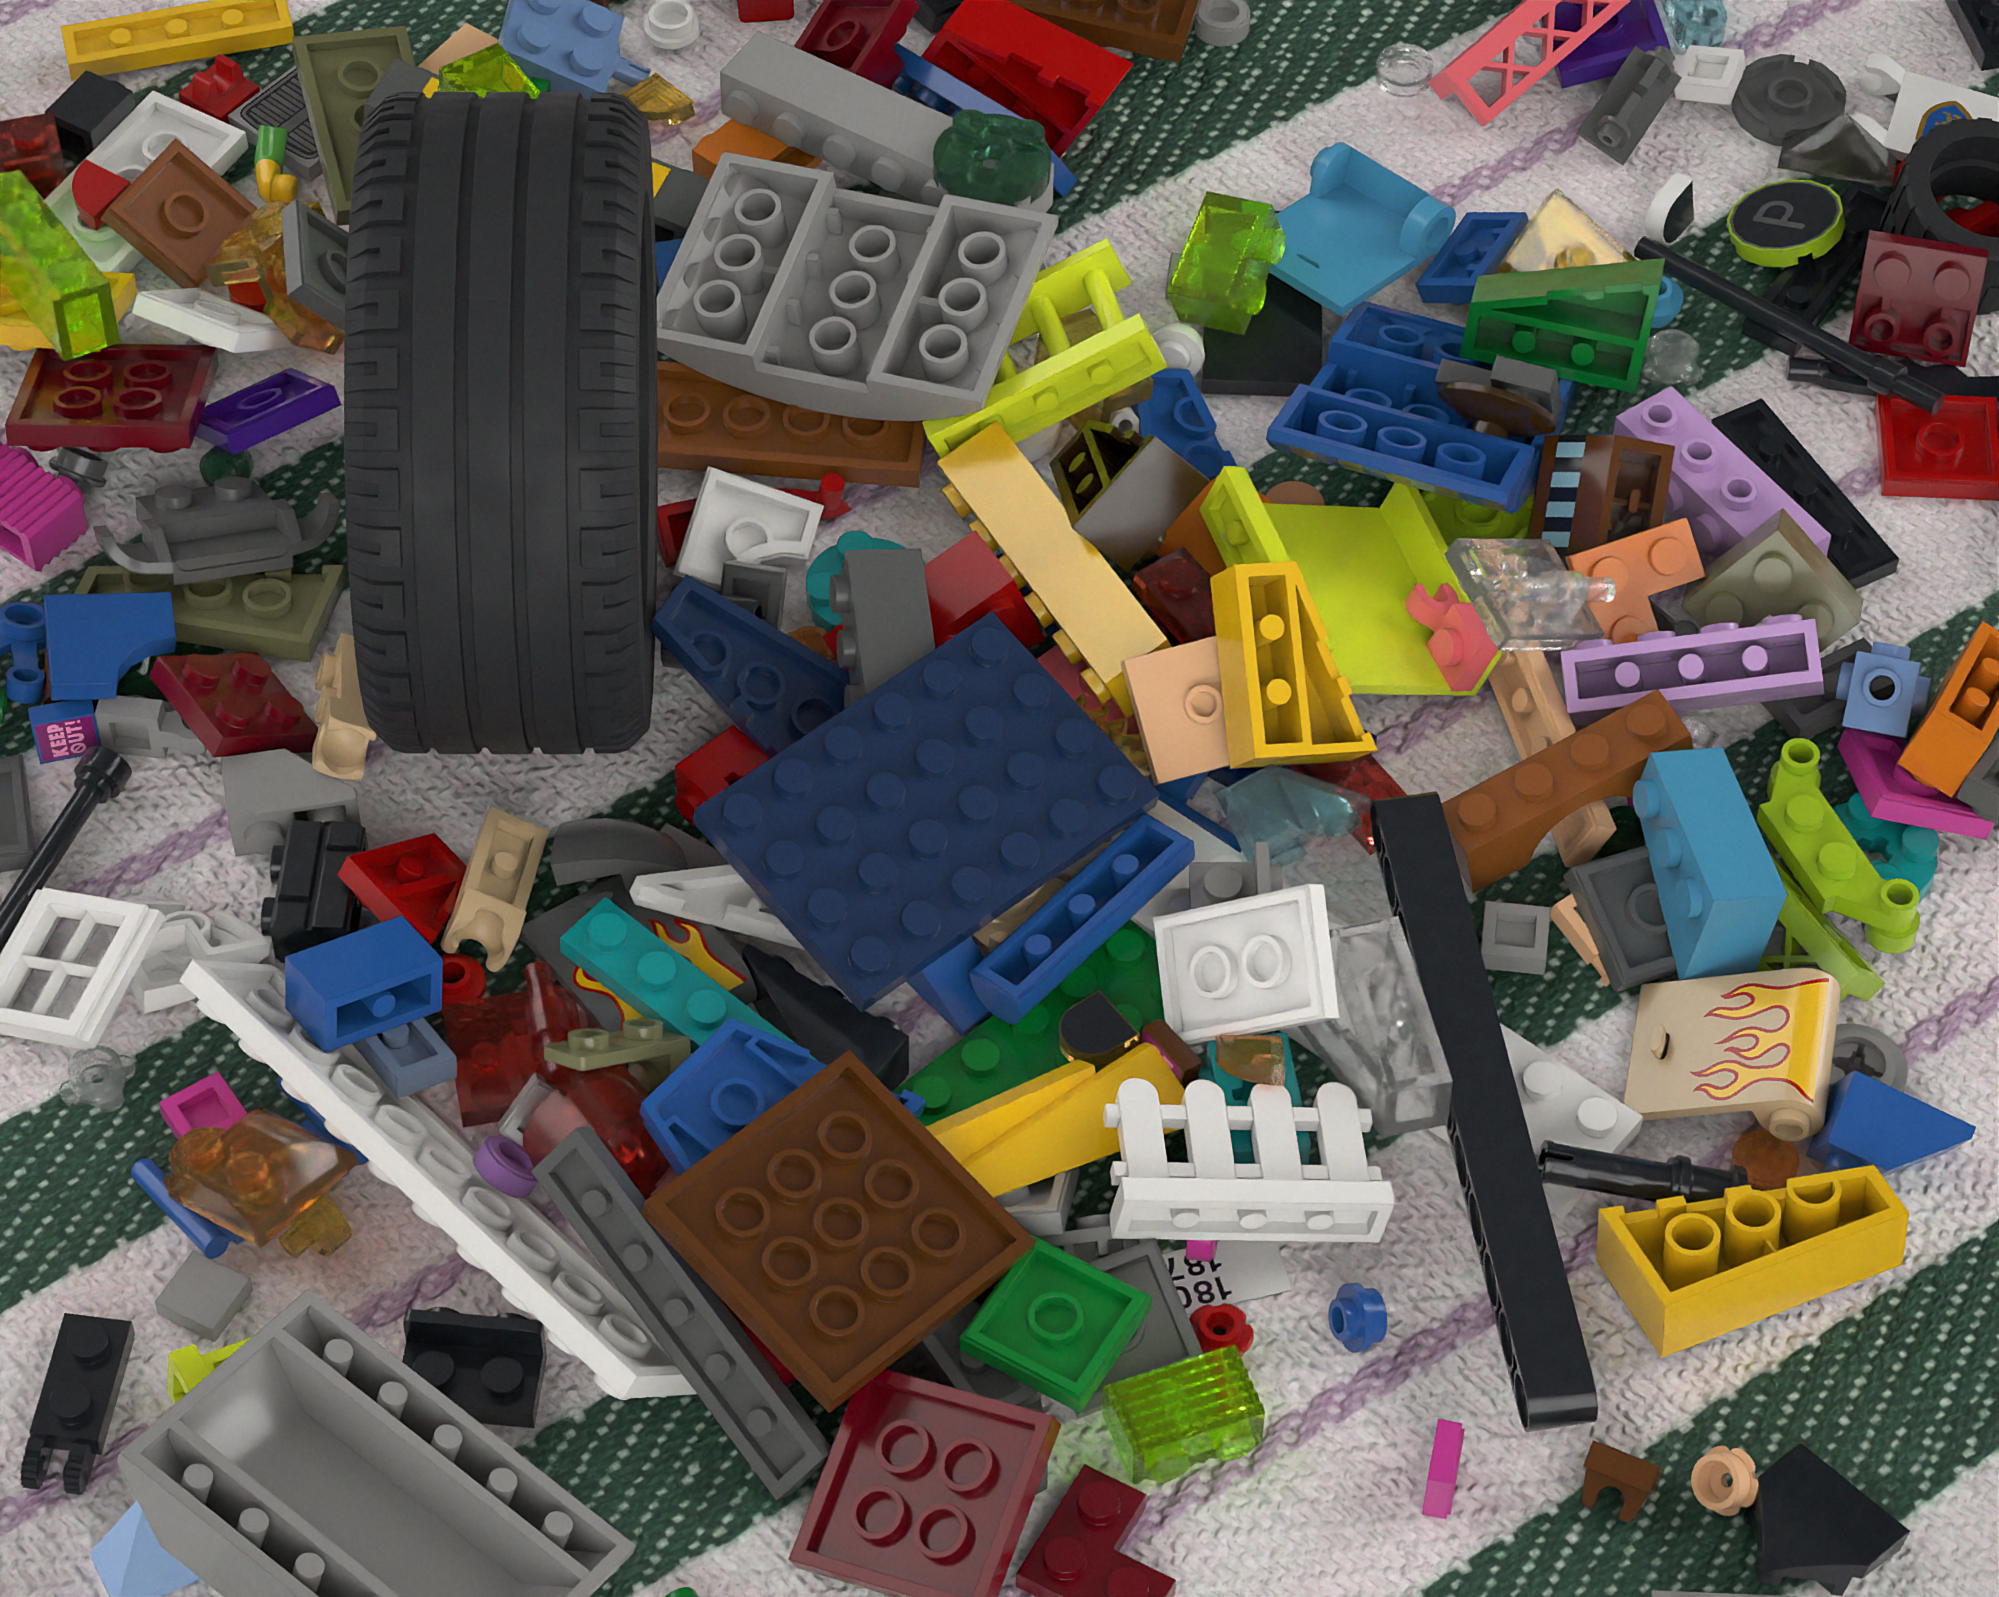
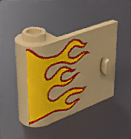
(1737, 1047)

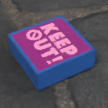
(64, 729)

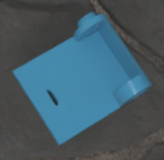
(1357, 230)

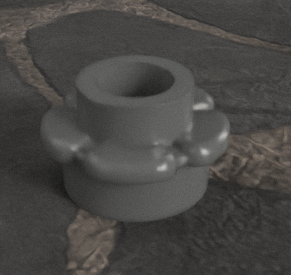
(81, 467)

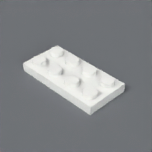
(129, 152)

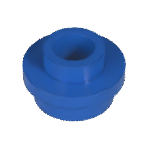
(1358, 1317)

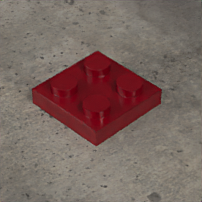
(234, 703)

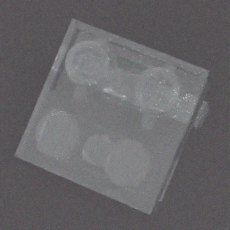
(1528, 593)

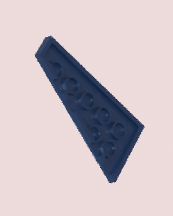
(750, 668)

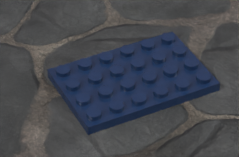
(925, 810)

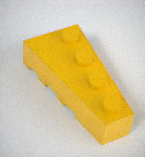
(1748, 1255)

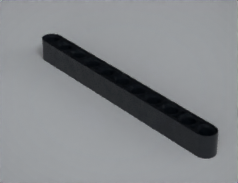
(1486, 1120)

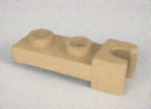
(343, 727)
(496, 886)

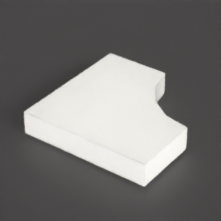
(744, 524)

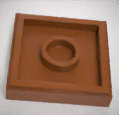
(179, 214)

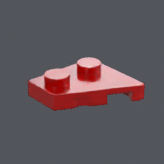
(408, 880)

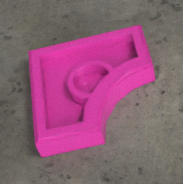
(1895, 794)

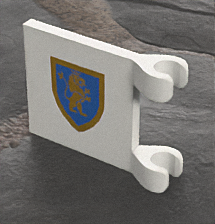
(1919, 104)

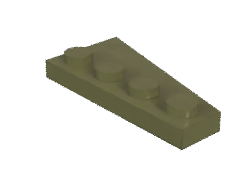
(246, 613)

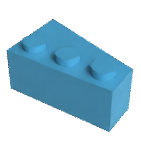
(1707, 863)

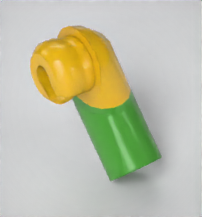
(269, 164)

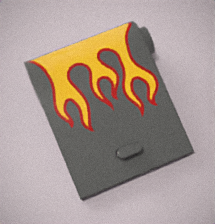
(692, 939)

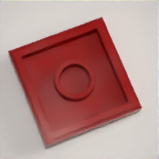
(1939, 453)

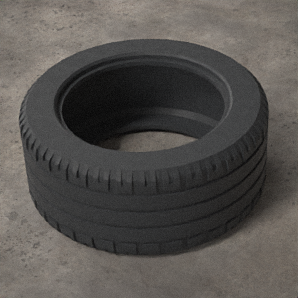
(502, 422)

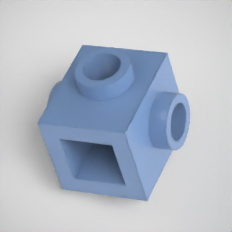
(1886, 716)

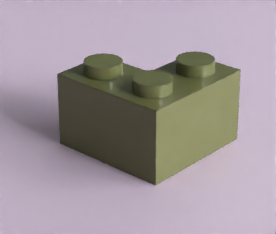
(1775, 574)

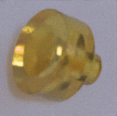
(317, 1227)

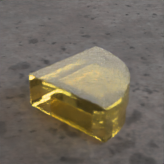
(661, 100)

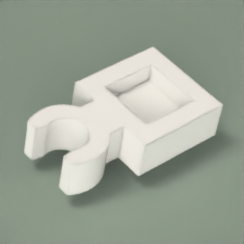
(1709, 74)

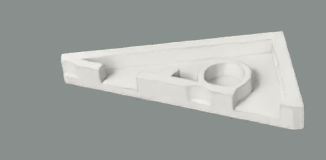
(712, 897)

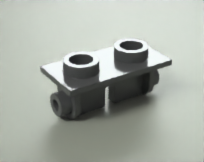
(1631, 102)

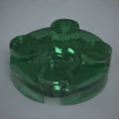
(1000, 137)

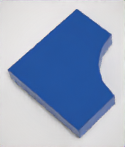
(100, 637)

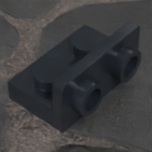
(480, 1361)

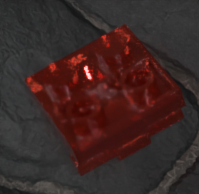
(503, 1043)

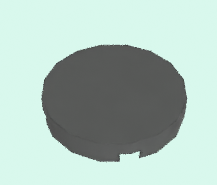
(1786, 97)

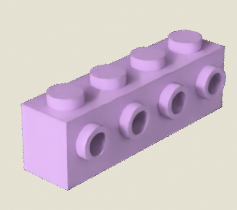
(1710, 476)
(1695, 670)

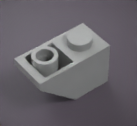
(273, 789)

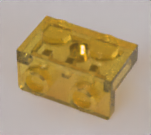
(255, 252)

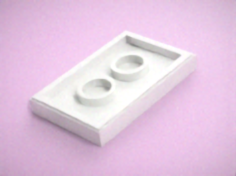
(1247, 965)

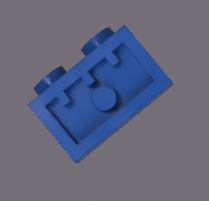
(1469, 252)

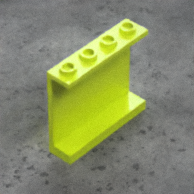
(1357, 572)

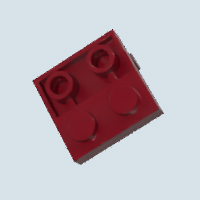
(1917, 298)

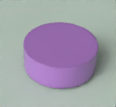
(505, 1166)

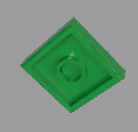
(1056, 1324)

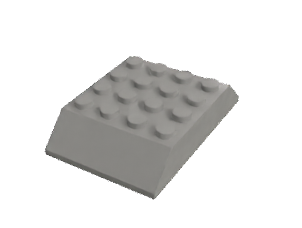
(351, 1476)

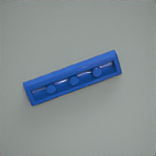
(1080, 918)

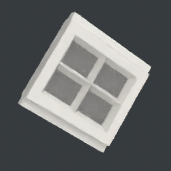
(71, 965)

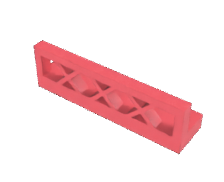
(1502, 38)

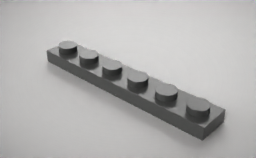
(683, 1314)

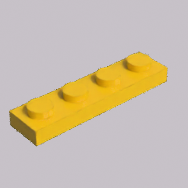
(175, 35)

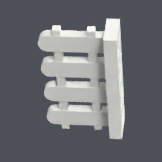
(1244, 1201)

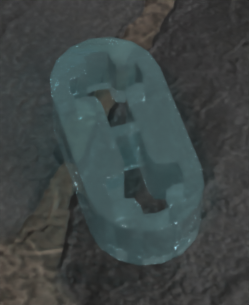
(1688, 32)

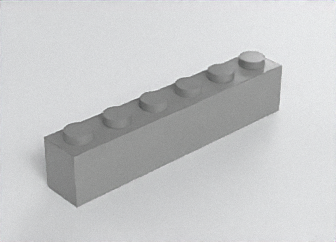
(841, 118)

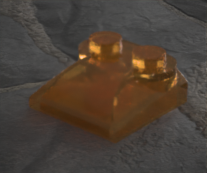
(254, 1173)

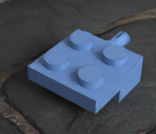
(568, 44)

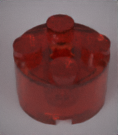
(611, 1106)

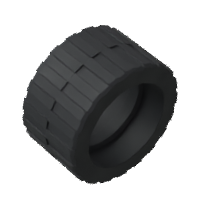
(1945, 162)

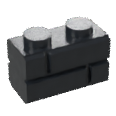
(310, 897)

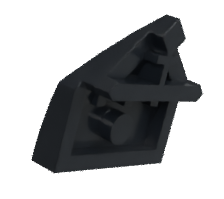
(1818, 1525)

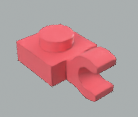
(1459, 636)

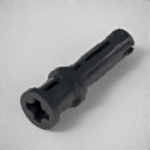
(1634, 1176)

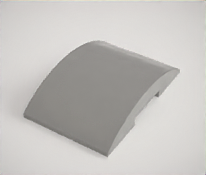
(848, 292)

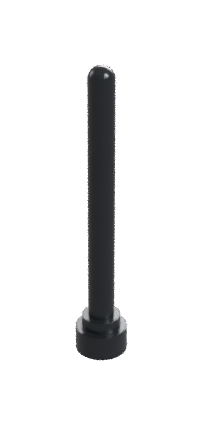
(99, 776)

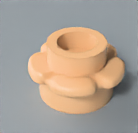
(1711, 1485)

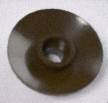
(1496, 410)

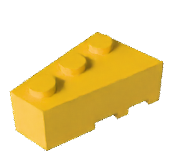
(1278, 673)

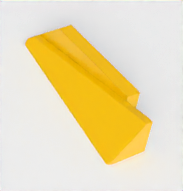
(1049, 1121)

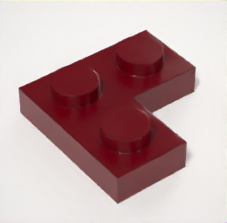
(1083, 1541)

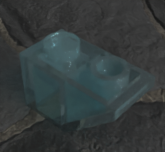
(1289, 812)

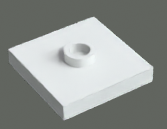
(211, 319)

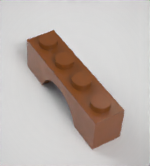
(1509, 814)

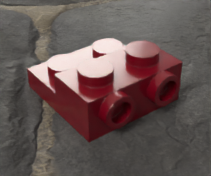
(860, 36)

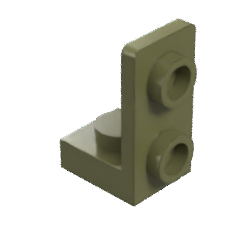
(642, 1044)

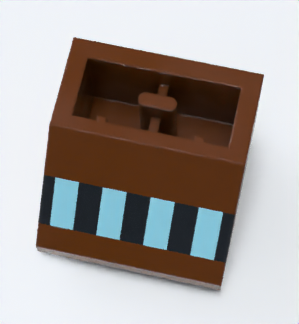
(1598, 490)

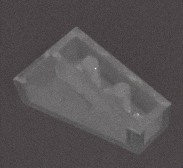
(1385, 1032)

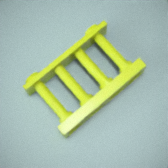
(1071, 375)

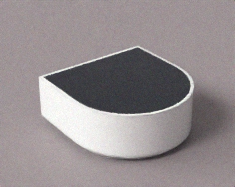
(1671, 209)

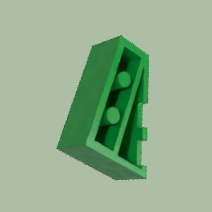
(1573, 320)

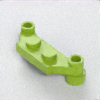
(1827, 856)

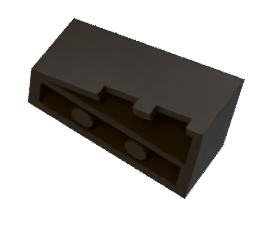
(1123, 489)

